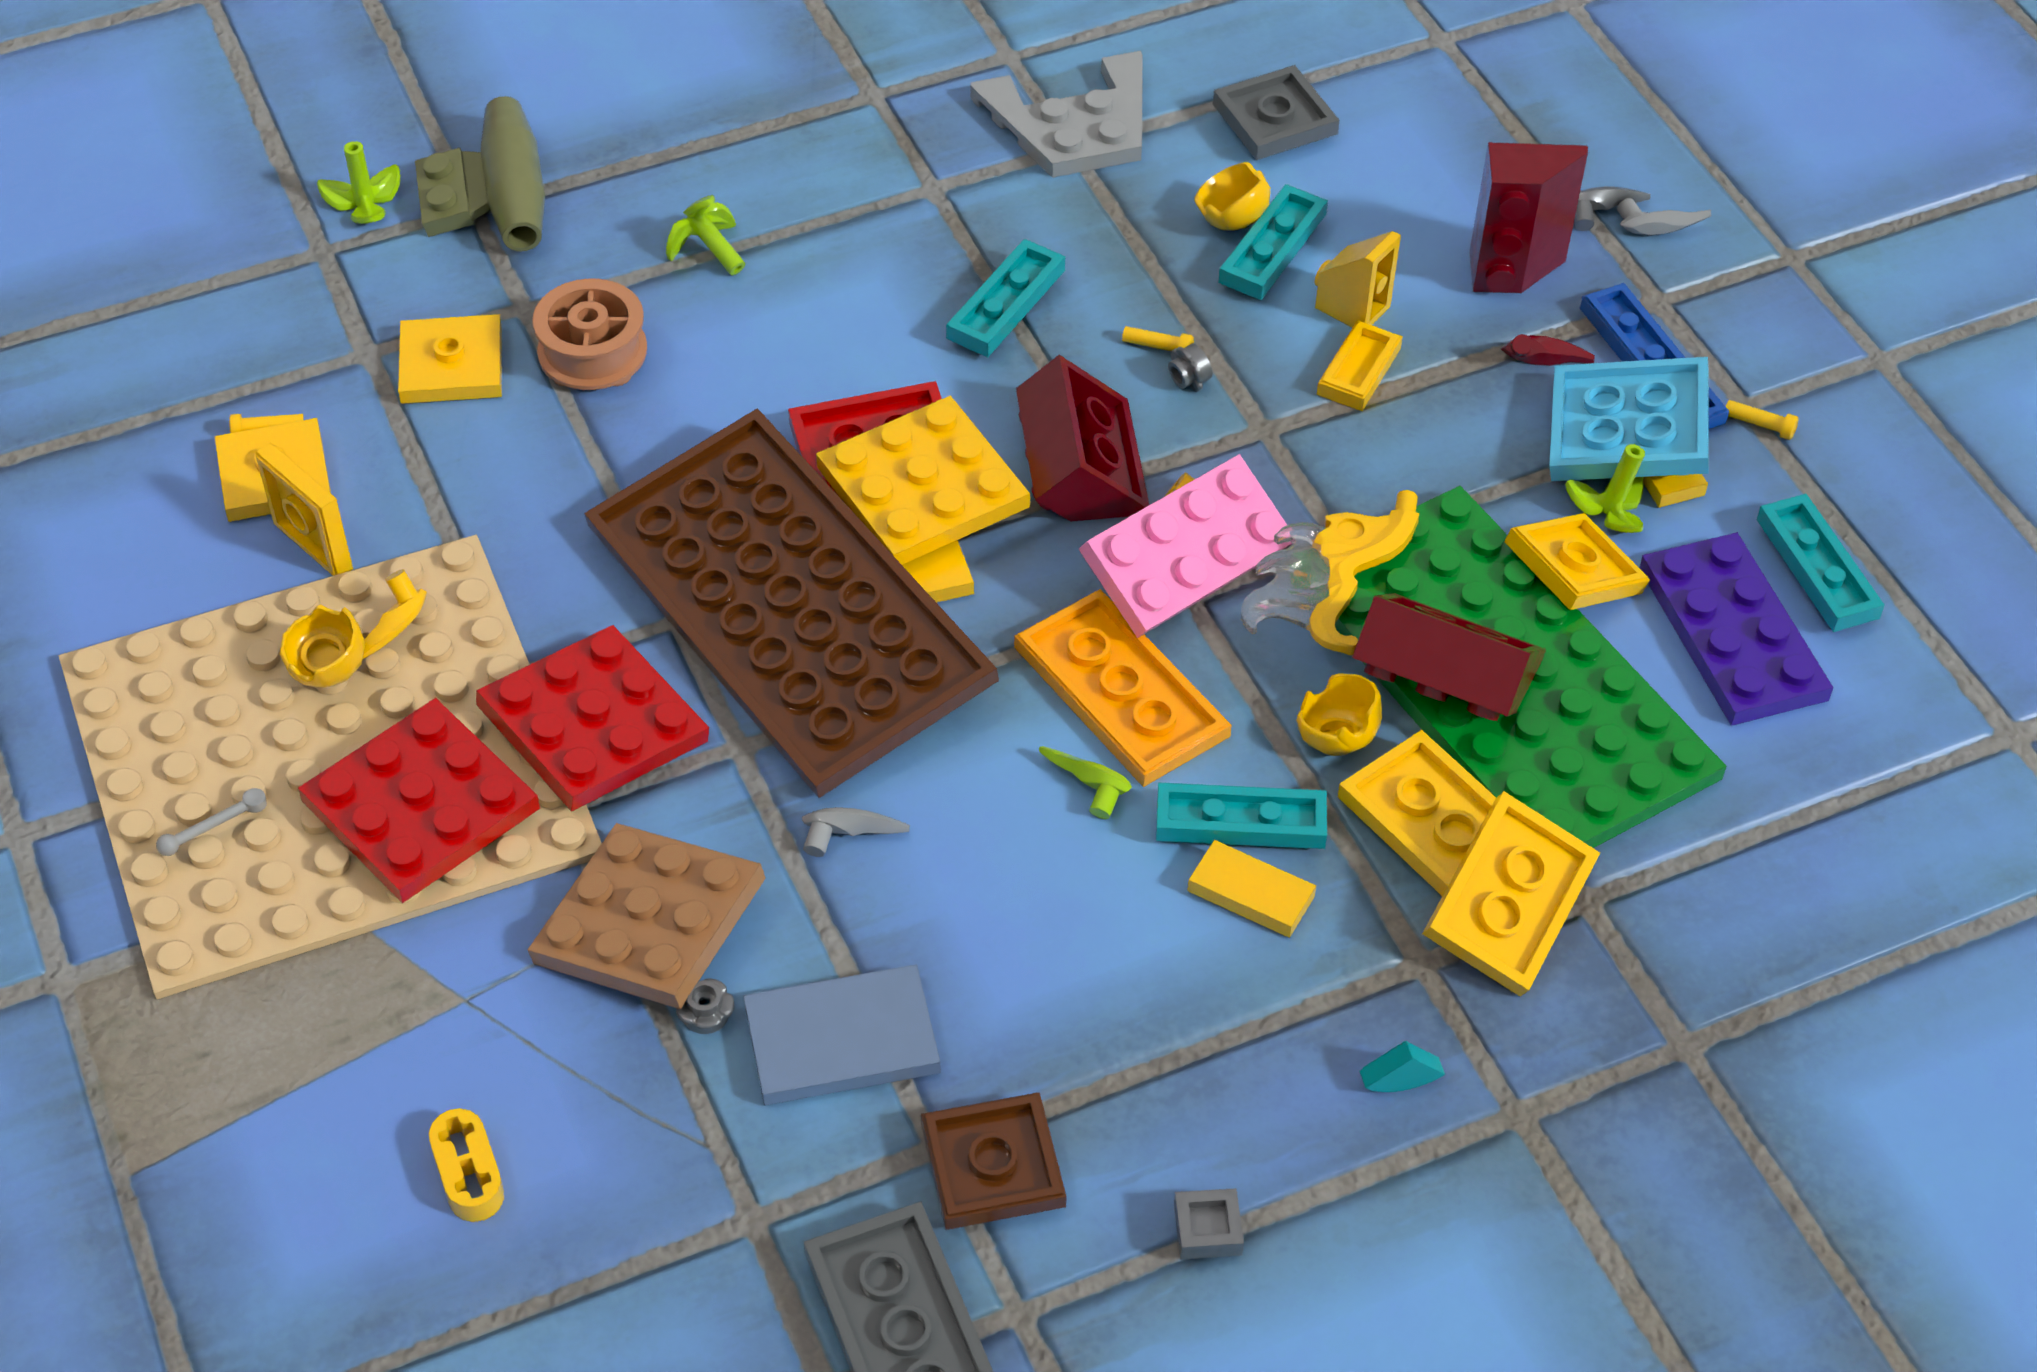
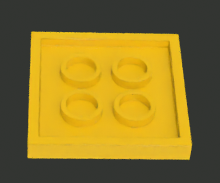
(923, 480)

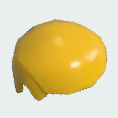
(1234, 197)
(323, 647)
(1341, 716)

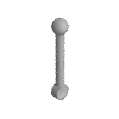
(252, 801)

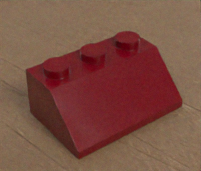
(1524, 214)
(1080, 445)
(1447, 655)

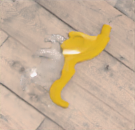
(1318, 571)

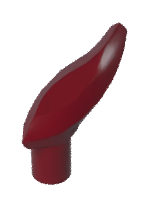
(1545, 351)

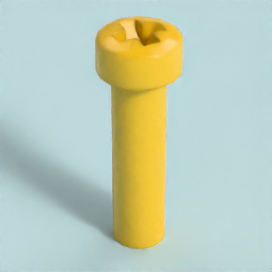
(1156, 339)
(238, 424)
(1784, 425)

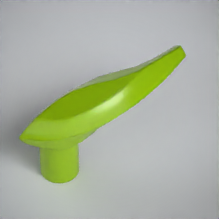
(1097, 776)

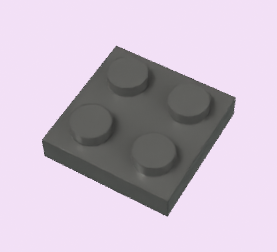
(1275, 112)

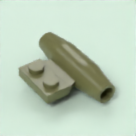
(501, 178)

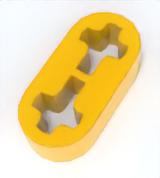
(478, 1161)

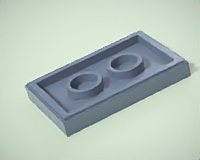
(841, 1034)

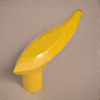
(399, 616)

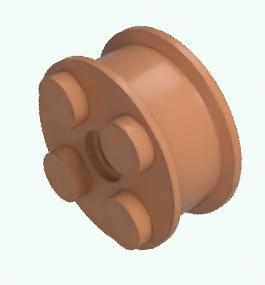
(590, 334)

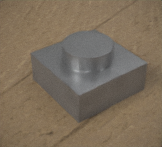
(1208, 1223)

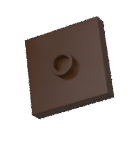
(993, 1161)

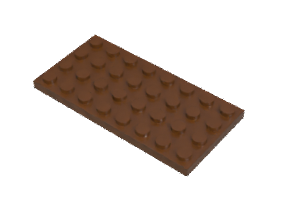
(791, 601)

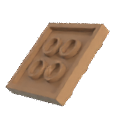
(647, 915)

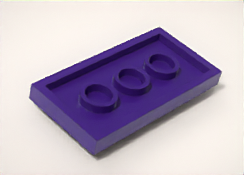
(1735, 629)

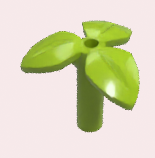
(363, 191)
(705, 220)
(1620, 494)

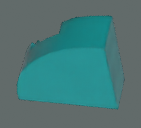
(1401, 1069)

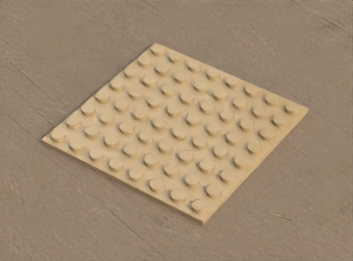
(208, 710)

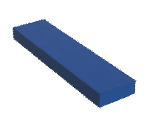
(1636, 335)

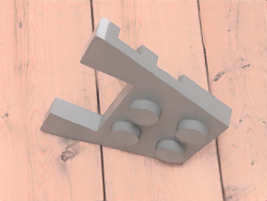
(1076, 130)

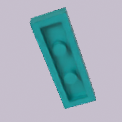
(1273, 242)
(1005, 298)
(1820, 562)
(1241, 815)

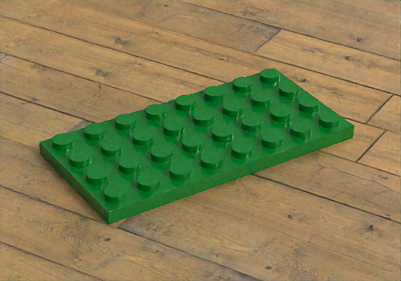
(1590, 734)

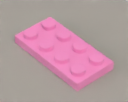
(1185, 545)

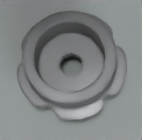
(1190, 367)
(710, 1017)

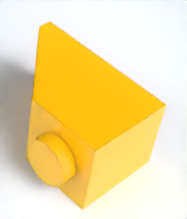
(1359, 280)

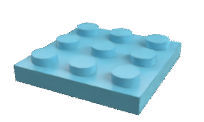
(1626, 403)

